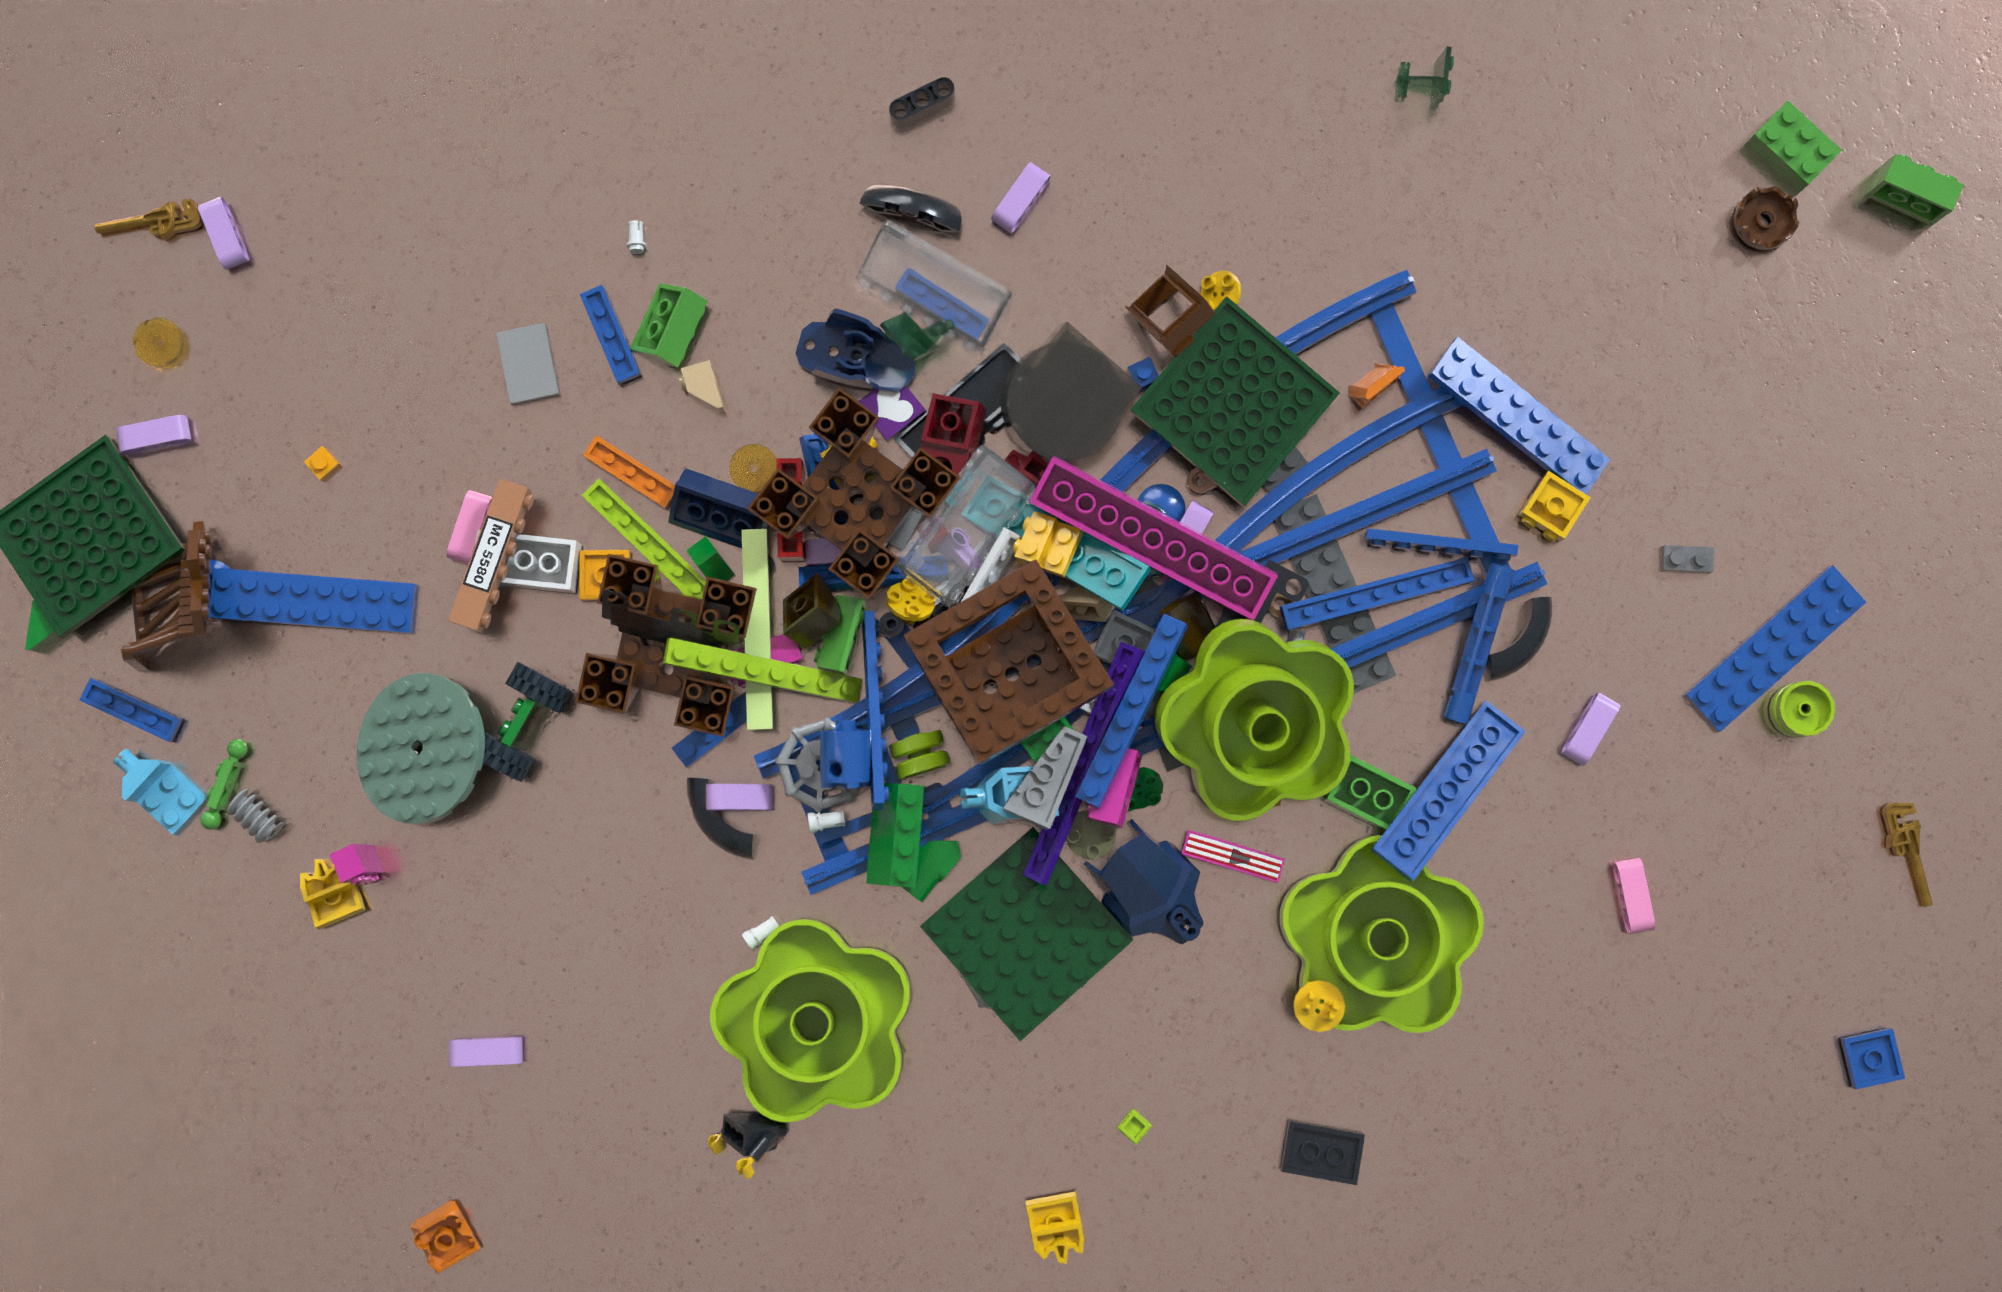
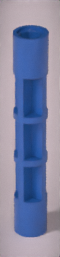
(1479, 643)

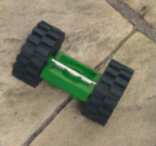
(535, 688)

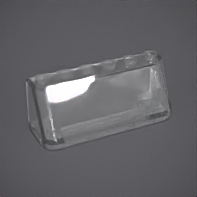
(934, 286)
(965, 527)

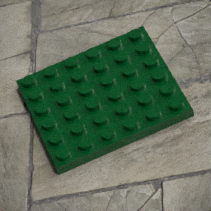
(1235, 402)
(85, 536)
(1024, 940)

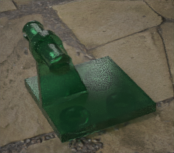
(1438, 82)
(911, 338)

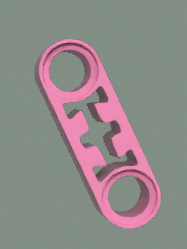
(468, 522)
(1634, 896)

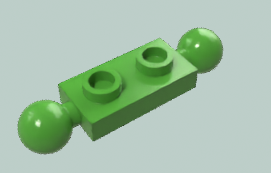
(226, 775)

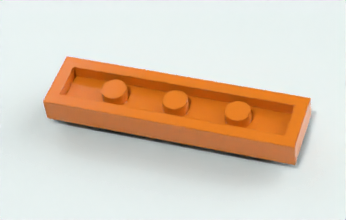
(630, 471)

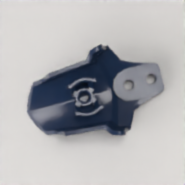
(1151, 888)

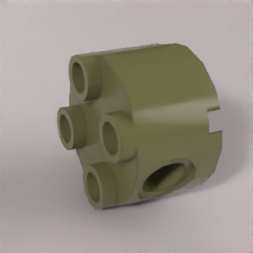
(1090, 838)

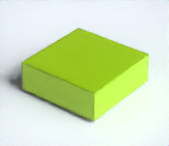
(1134, 1126)

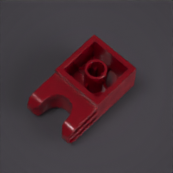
(955, 443)

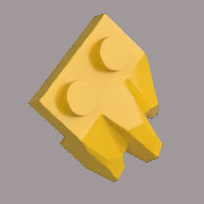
(328, 897)
(1055, 1225)

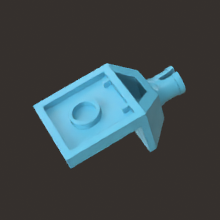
(160, 790)
(994, 793)

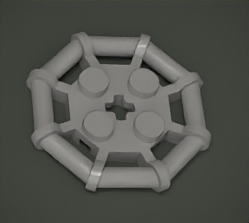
(807, 768)

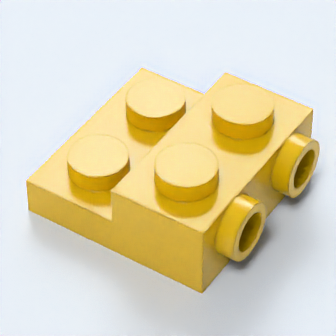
(1553, 507)
(1047, 542)

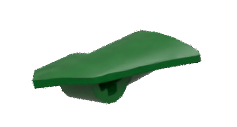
(935, 863)

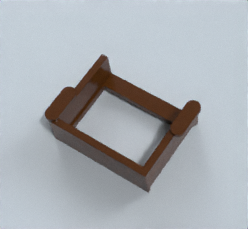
(1180, 331)

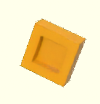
(322, 463)

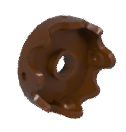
(1780, 209)

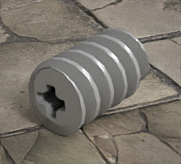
(252, 817)

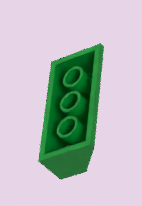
(896, 837)

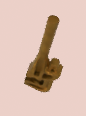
(163, 220)
(1906, 839)

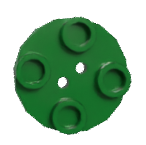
(1148, 790)

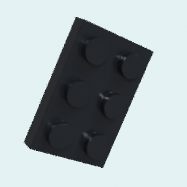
(1322, 1152)

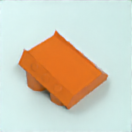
(1374, 383)
(444, 1237)

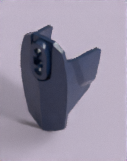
(864, 354)

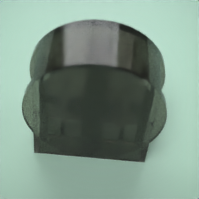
(1065, 397)

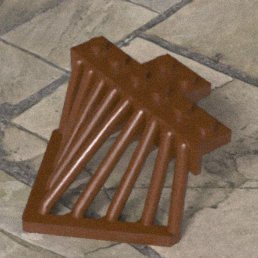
(191, 601)

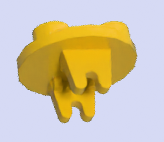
(1218, 284)
(909, 602)
(1307, 1001)

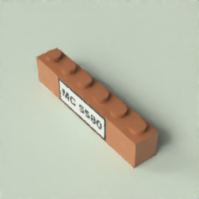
(491, 555)

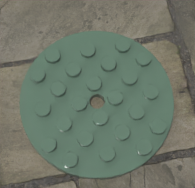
(427, 784)

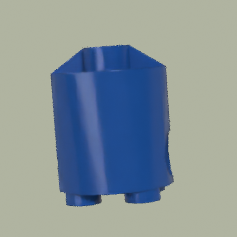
(845, 756)

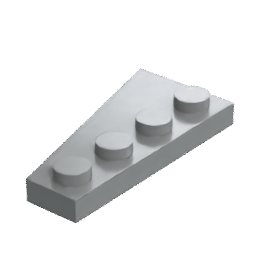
(1047, 781)

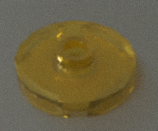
(146, 340)
(744, 458)

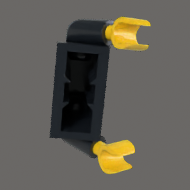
(750, 1136)

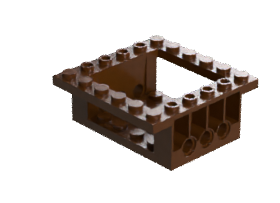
(1040, 696)

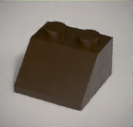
(810, 612)

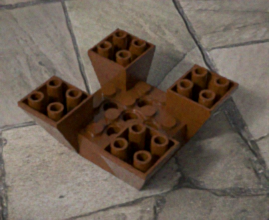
(847, 431)
(615, 679)

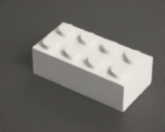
(543, 564)

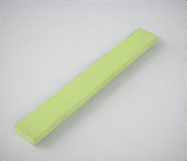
(758, 635)

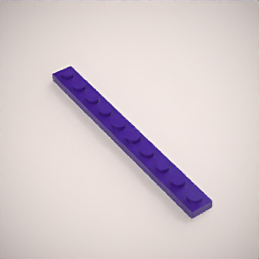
(1052, 841)

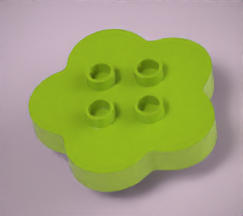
(1258, 719)
(1383, 939)
(813, 1022)

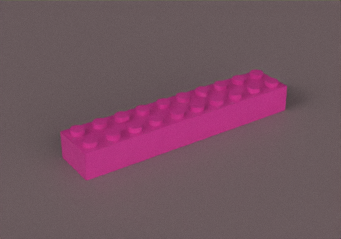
(1153, 538)

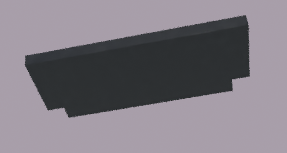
(980, 385)

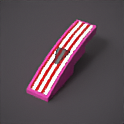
(1233, 856)

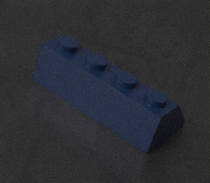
(713, 508)

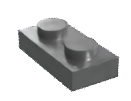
(1687, 559)

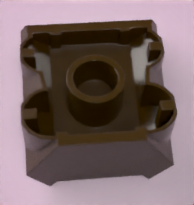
(1193, 612)

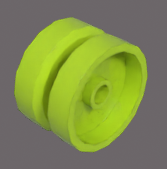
(1807, 696)
(918, 750)

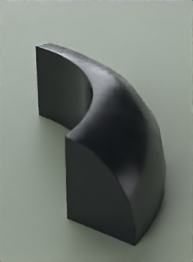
(914, 203)
(1528, 642)
(714, 825)

